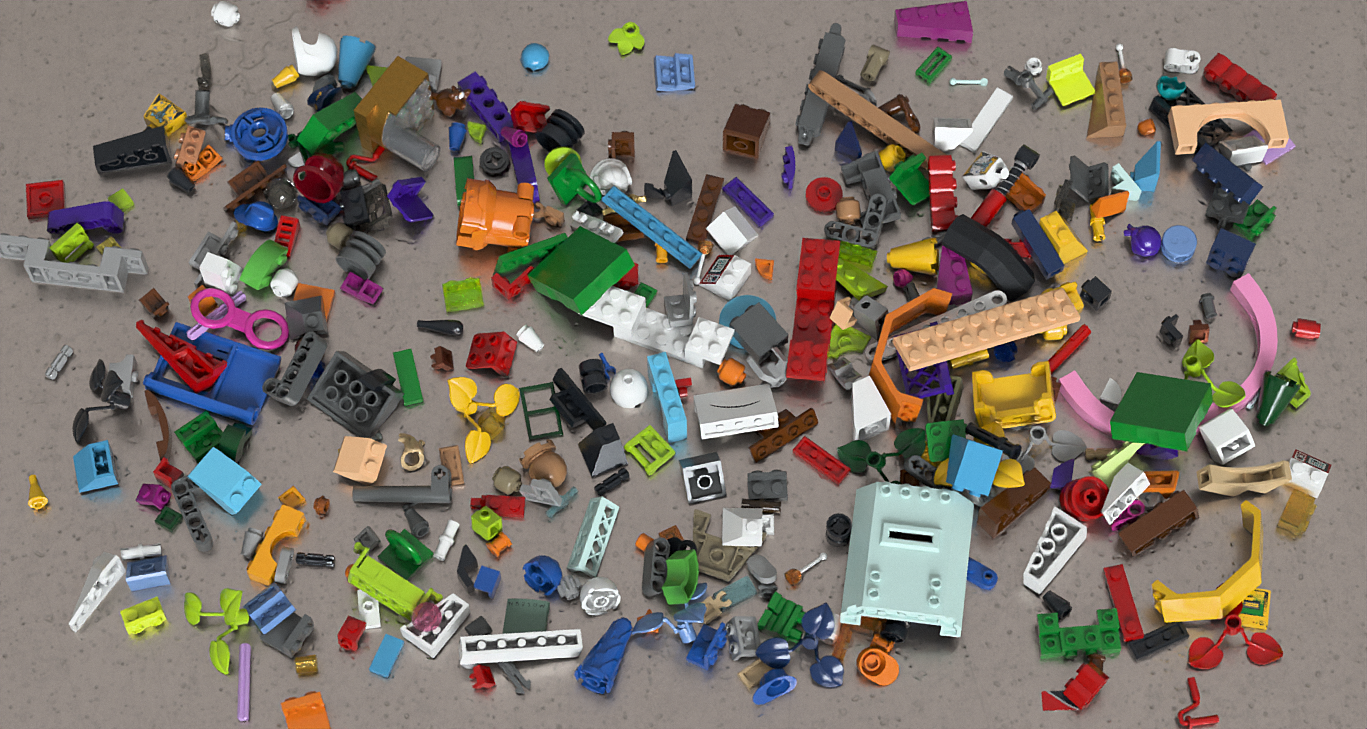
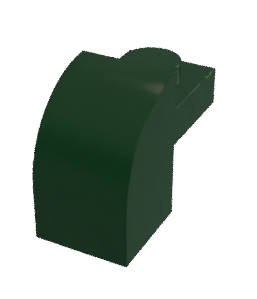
(233, 440)

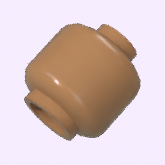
(848, 210)

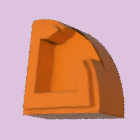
(765, 267)

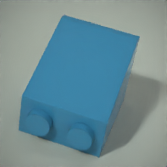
(972, 466)

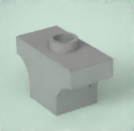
(127, 372)

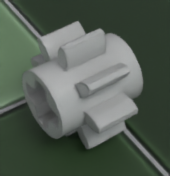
(569, 587)

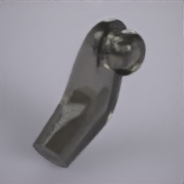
(205, 69)

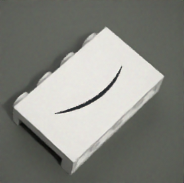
(736, 411)

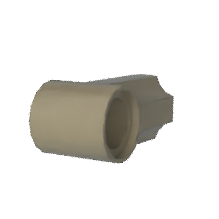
(875, 60)

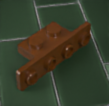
(249, 180)
(788, 429)

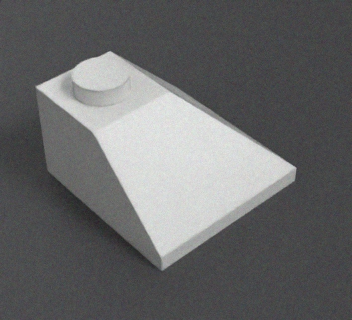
(950, 132)
(742, 527)

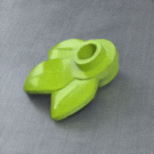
(626, 40)

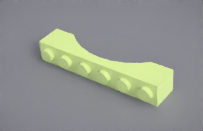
(1114, 463)

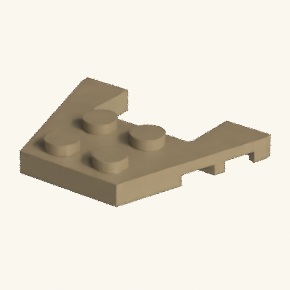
(714, 558)

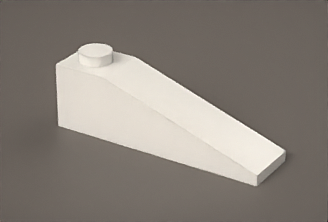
(101, 579)

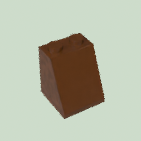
(746, 130)

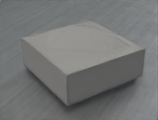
(367, 538)

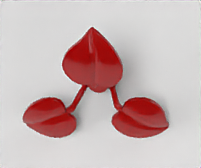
(1261, 650)

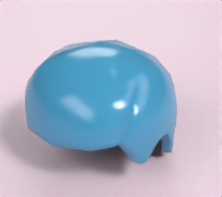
(534, 56)

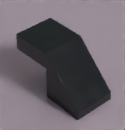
(466, 564)

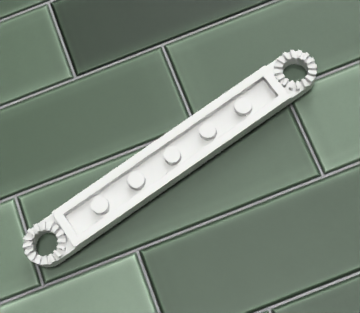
(975, 306)

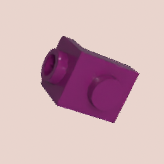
(153, 495)

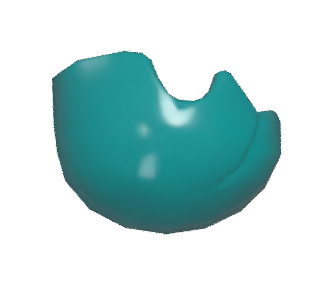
(1170, 88)

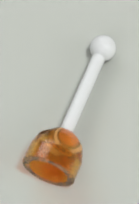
(1124, 73)
(705, 248)
(794, 576)

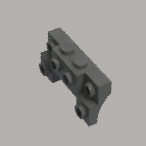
(875, 181)

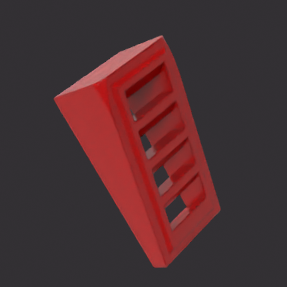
(290, 225)

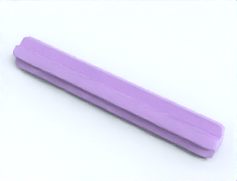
(217, 314)
(244, 682)

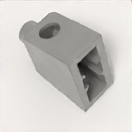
(869, 315)

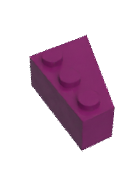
(954, 277)

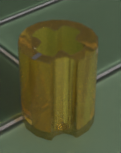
(306, 664)

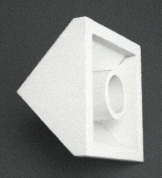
(1243, 150)
(731, 231)

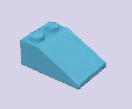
(224, 481)

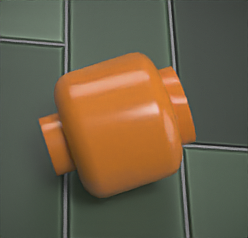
(731, 372)

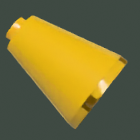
(916, 257)

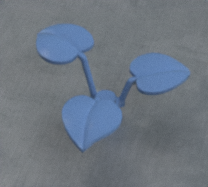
(685, 617)

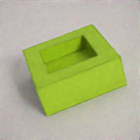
(121, 200)

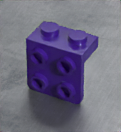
(405, 199)

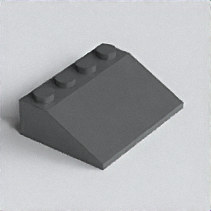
(351, 401)

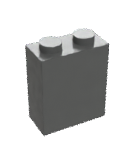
(758, 332)

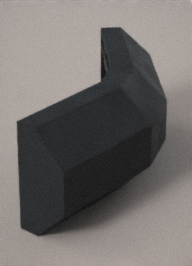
(991, 255)

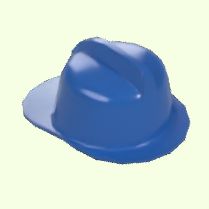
(257, 215)
(772, 685)

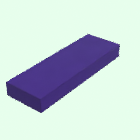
(748, 201)

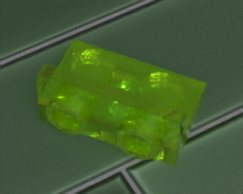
(463, 294)

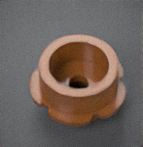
(321, 505)

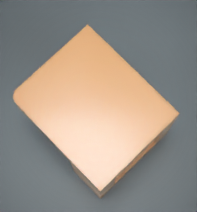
(842, 314)

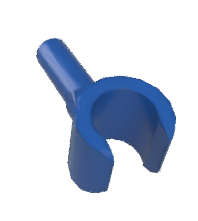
(608, 368)

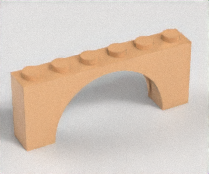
(1264, 116)

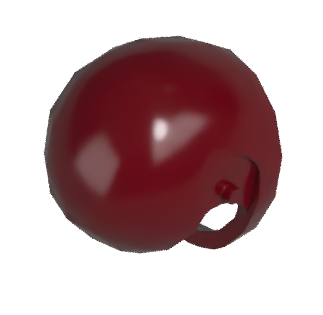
(322, 178)

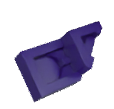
(1157, 452)
(1062, 474)

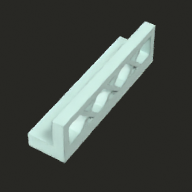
(587, 534)

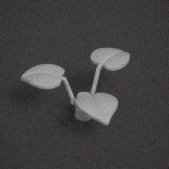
(1065, 446)

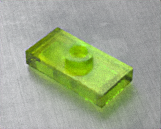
(857, 253)

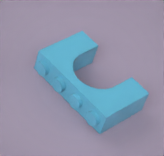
(663, 383)

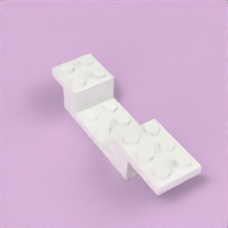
(652, 329)

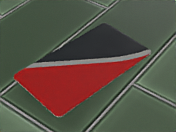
(1056, 701)

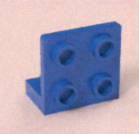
(706, 646)

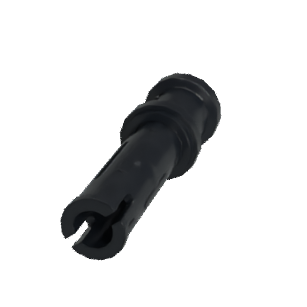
(1001, 443)

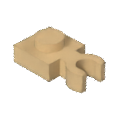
(713, 606)

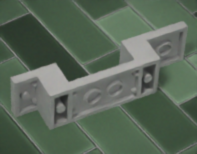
(44, 267)

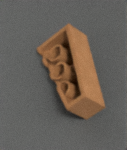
(1107, 107)

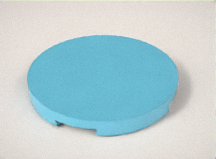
(737, 307)

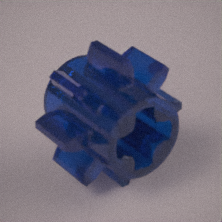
(1006, 351)

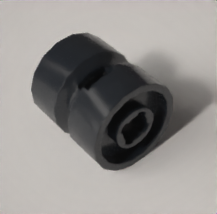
(593, 378)
(838, 530)
(895, 630)

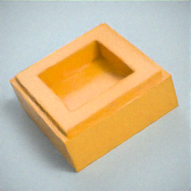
(292, 498)

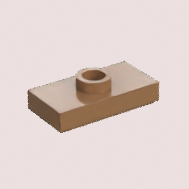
(451, 459)

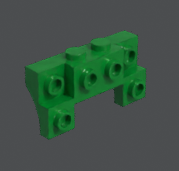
(1078, 640)

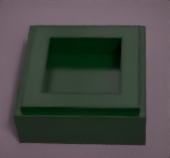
(168, 518)

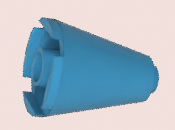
(353, 60)

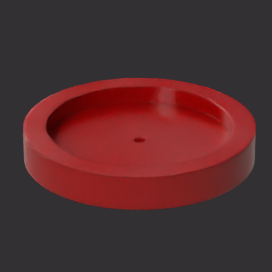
(823, 194)

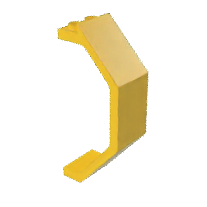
(1219, 602)

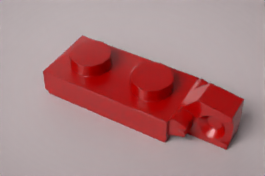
(502, 505)

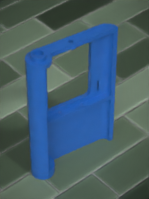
(236, 390)

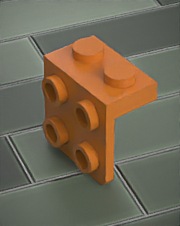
(306, 712)

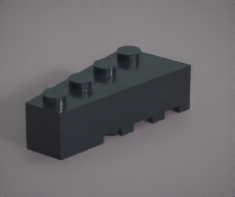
(133, 151)

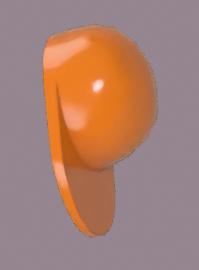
(877, 666)

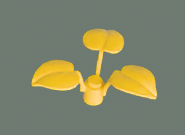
(461, 394)
(1008, 473)

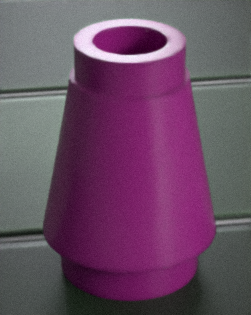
(515, 136)

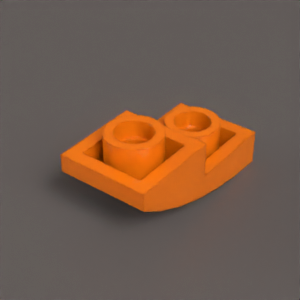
(206, 161)

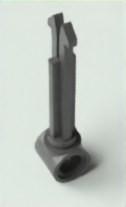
(481, 627)

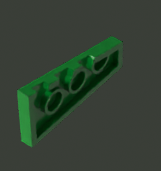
(525, 256)

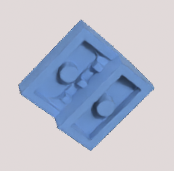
(674, 72)
(269, 608)

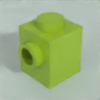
(486, 523)

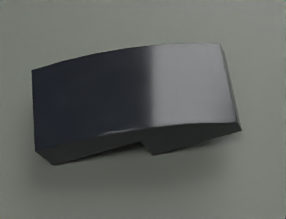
(377, 379)

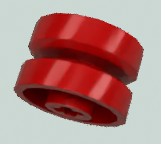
(1084, 498)

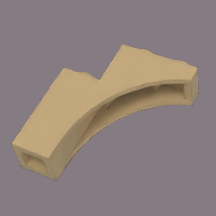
(1237, 480)

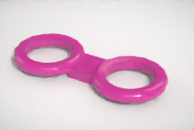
(239, 319)

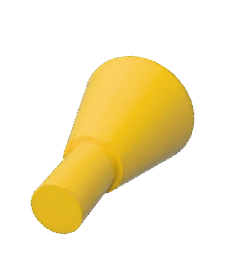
(36, 496)

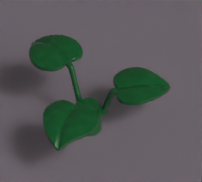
(859, 453)

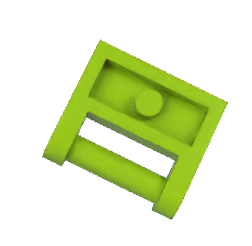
(69, 242)
(654, 445)

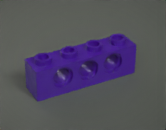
(488, 97)

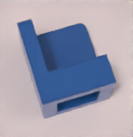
(488, 580)

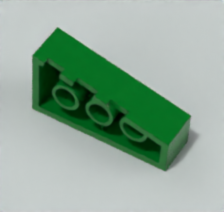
(329, 123)

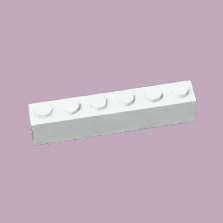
(520, 646)

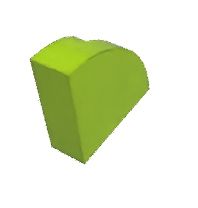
(476, 131)

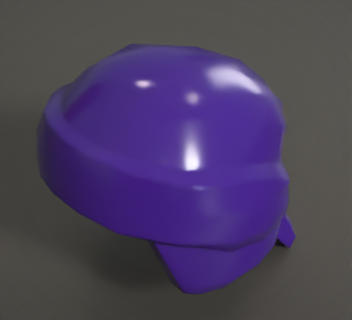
(1144, 240)

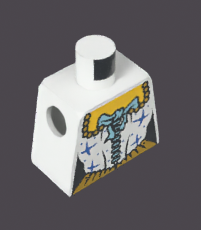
(985, 172)

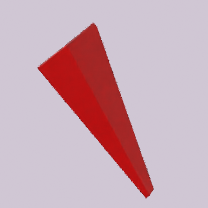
(192, 365)

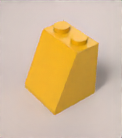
(1062, 237)

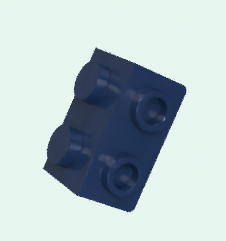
(320, 211)

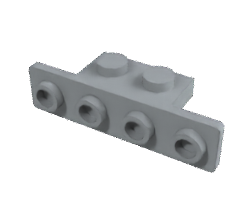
(214, 245)

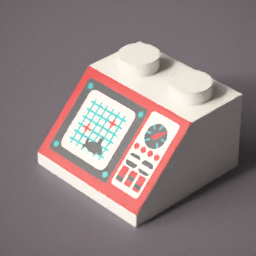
(726, 276)
(1307, 473)

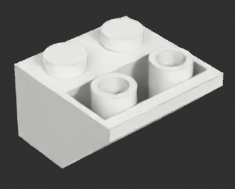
(1226, 436)

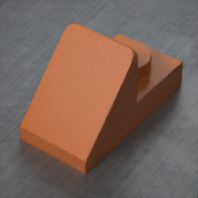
(1162, 482)

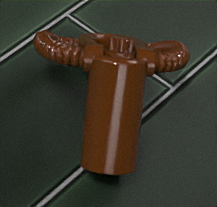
(898, 104)

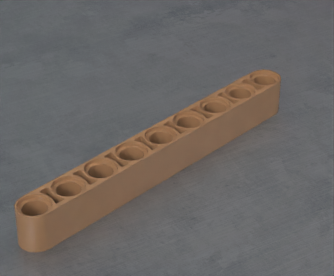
(871, 117)

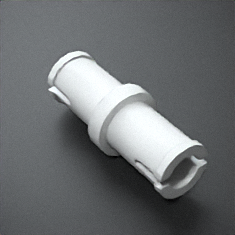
(446, 540)
(141, 551)

